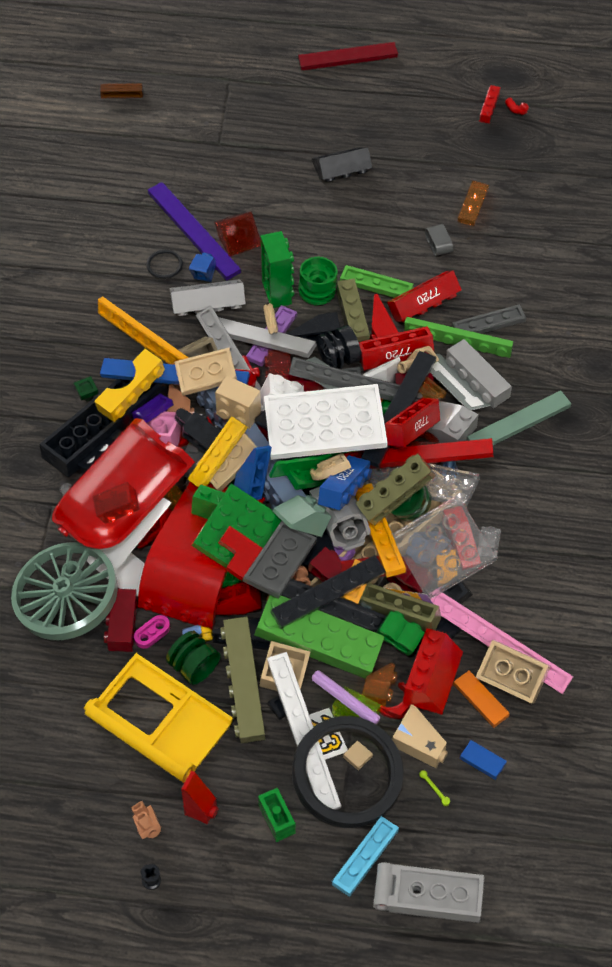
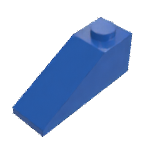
(253, 472)

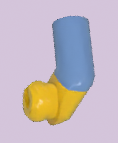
(201, 630)

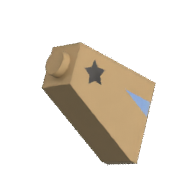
(420, 739)

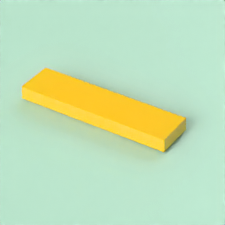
(217, 452)

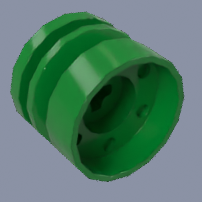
(317, 280)

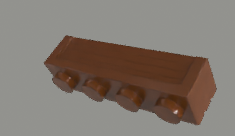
(126, 90)

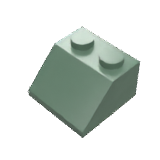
(304, 515)

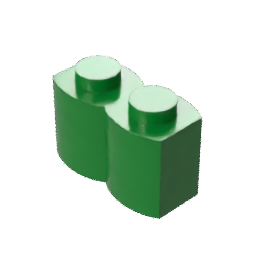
(400, 632)

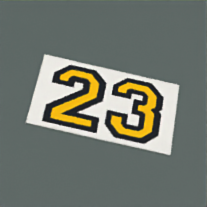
(333, 743)

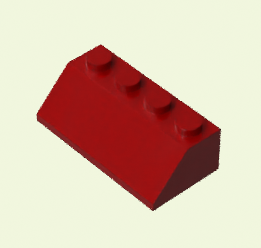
(433, 672)

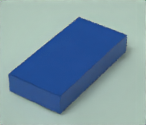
(483, 760)

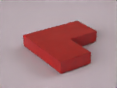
(244, 549)

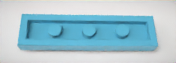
(365, 856)

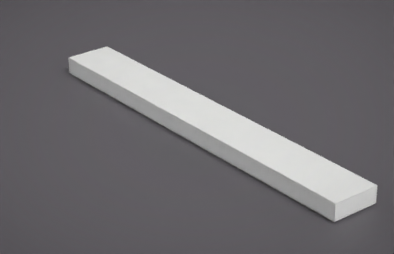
(300, 725)

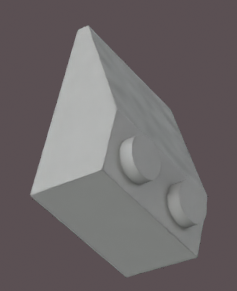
(455, 423)

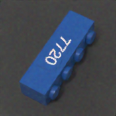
(341, 487)

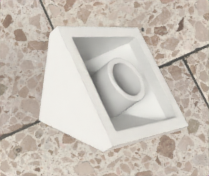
(385, 371)

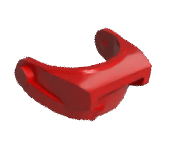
(398, 711)

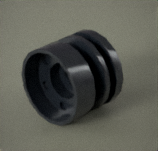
(339, 347)

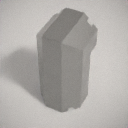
(347, 526)

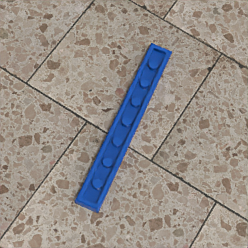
(125, 370)

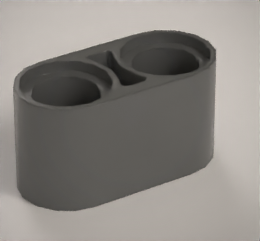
(439, 240)

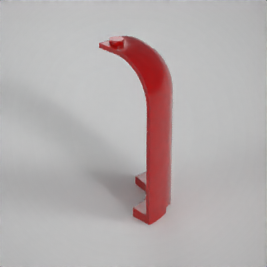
(132, 458)

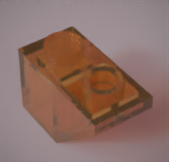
(378, 684)

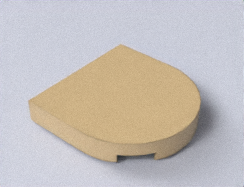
(330, 467)

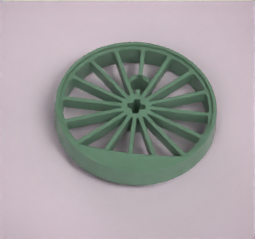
(64, 589)

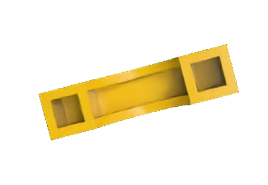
(115, 402)

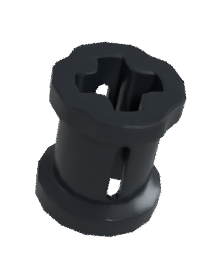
(150, 883)

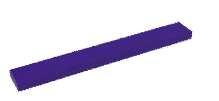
(193, 230)

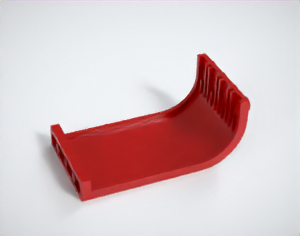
(176, 575)

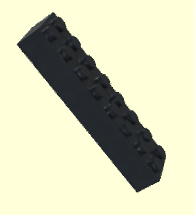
(89, 429)

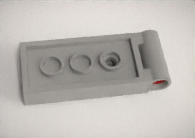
(441, 892)

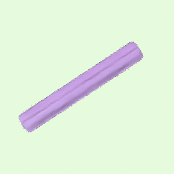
(345, 697)

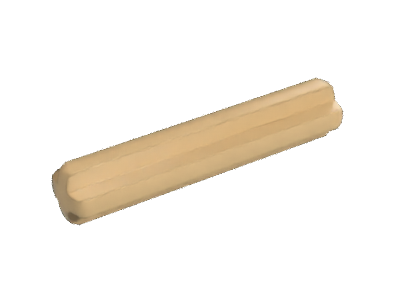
(270, 318)

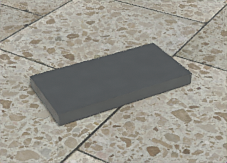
(279, 560)

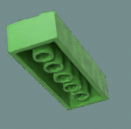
(325, 637)

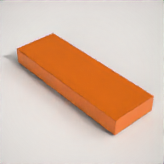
(481, 699)

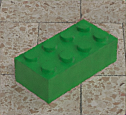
(277, 269)

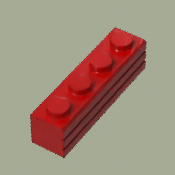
(489, 104)

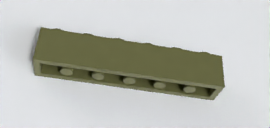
(244, 680)

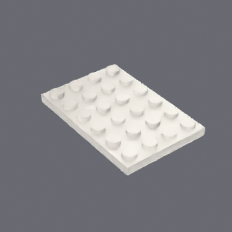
(325, 421)

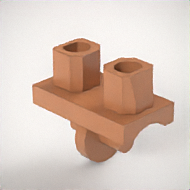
(146, 820)

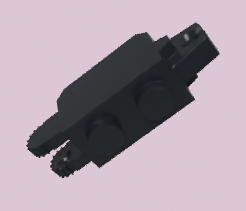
(197, 429)

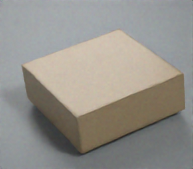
(357, 755)

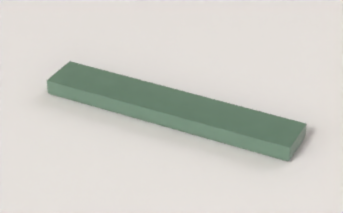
(523, 419)

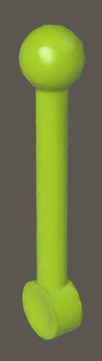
(445, 800)

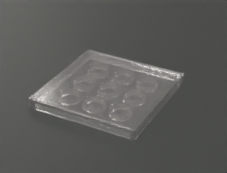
(443, 547)

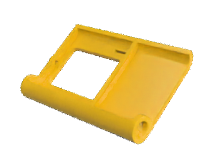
(182, 736)

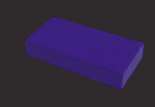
(153, 408)

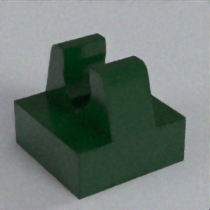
(86, 388)

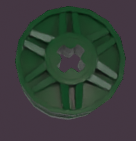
(193, 657)

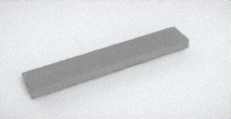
(275, 341)

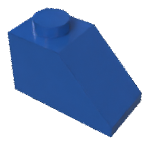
(203, 267)

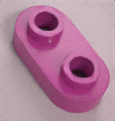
(150, 631)

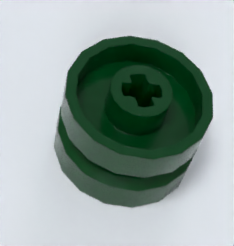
(414, 506)

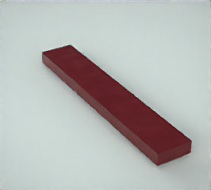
(347, 56)

